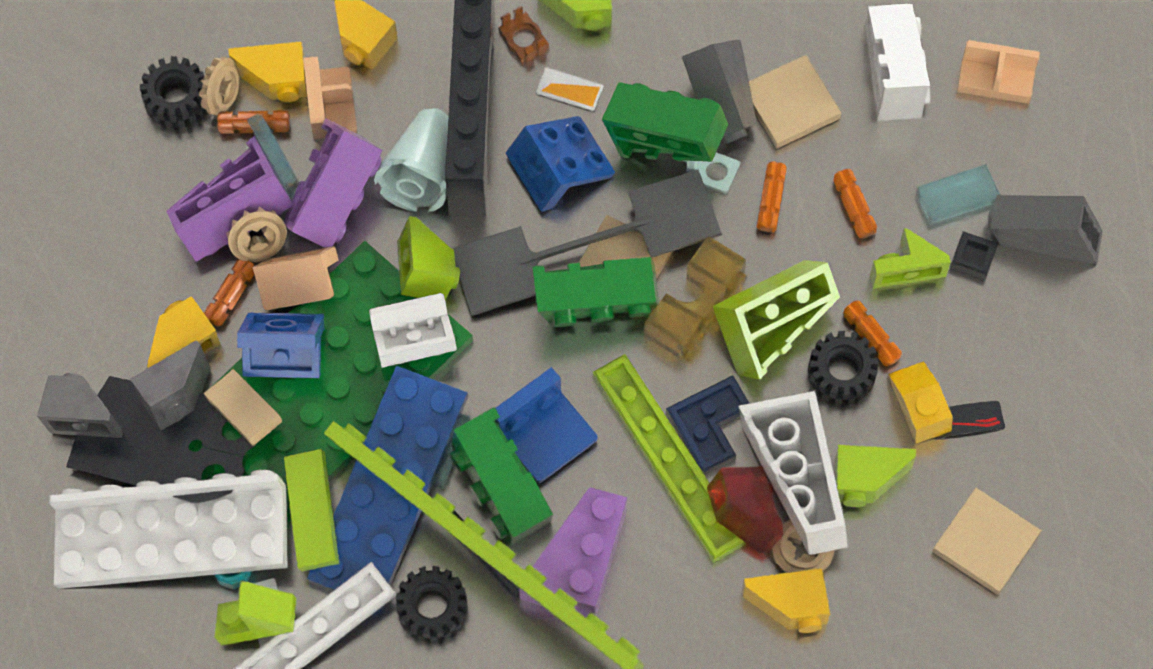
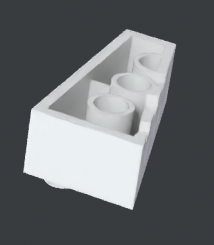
(796, 458)

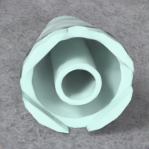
(416, 165)

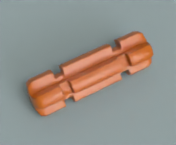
(228, 123)
(771, 197)
(855, 203)
(229, 292)
(870, 329)

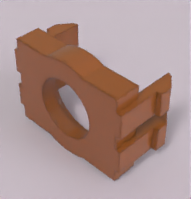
(522, 22)

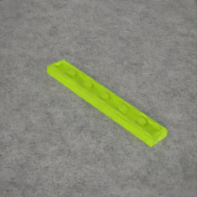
(665, 454)

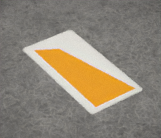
(569, 89)

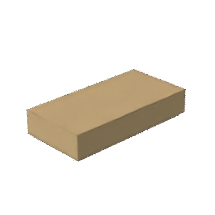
(243, 407)

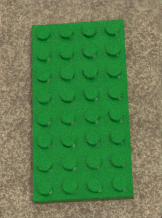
(350, 375)

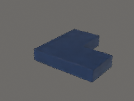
(699, 423)

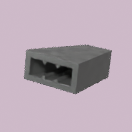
(722, 76)
(1047, 226)

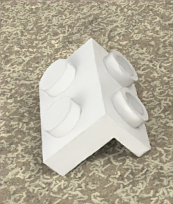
(412, 330)

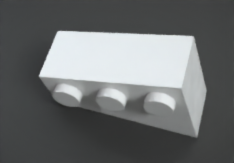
(897, 62)

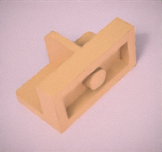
(998, 71)
(329, 96)
(295, 278)

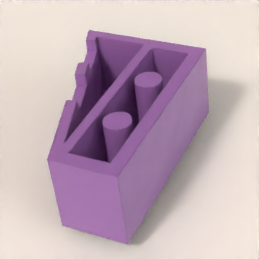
(332, 185)
(208, 210)
(583, 550)

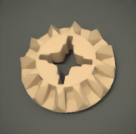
(219, 85)
(257, 248)
(785, 553)

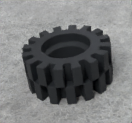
(165, 75)
(849, 347)
(426, 581)

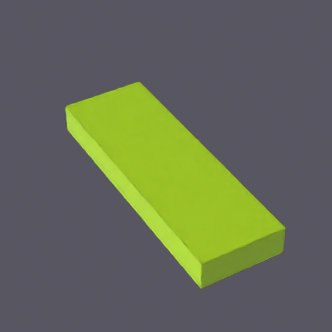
(311, 510)

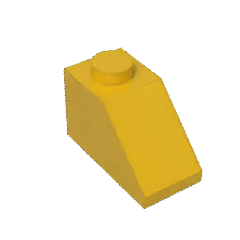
(364, 32)
(273, 69)
(180, 326)
(921, 402)
(791, 598)

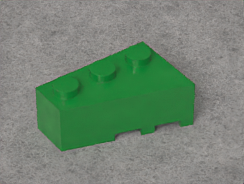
(663, 123)
(596, 290)
(499, 478)

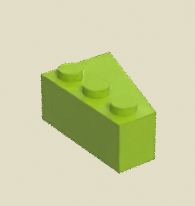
(773, 313)

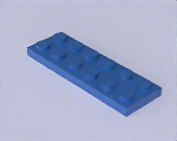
(371, 517)

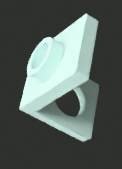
(722, 185)

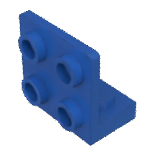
(557, 157)
(544, 426)

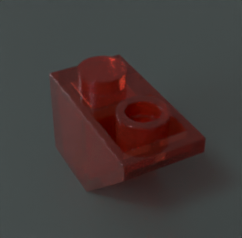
(746, 506)

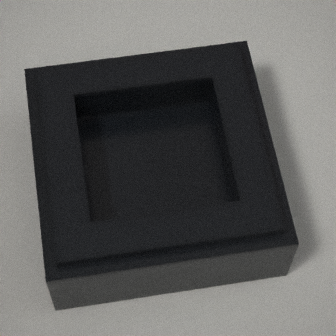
(974, 255)

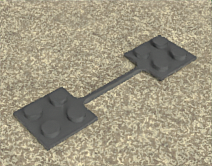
(666, 214)

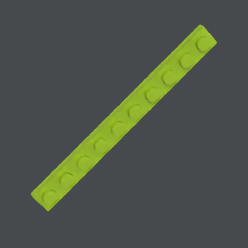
(497, 556)

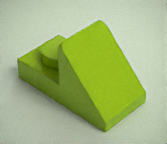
(919, 263)
(255, 615)

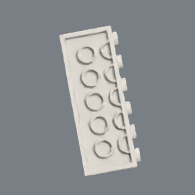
(152, 536)

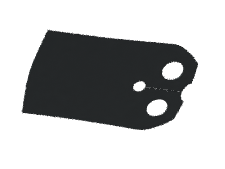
(153, 453)

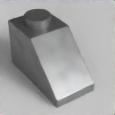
(173, 385)
(75, 409)

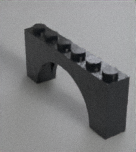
(468, 107)

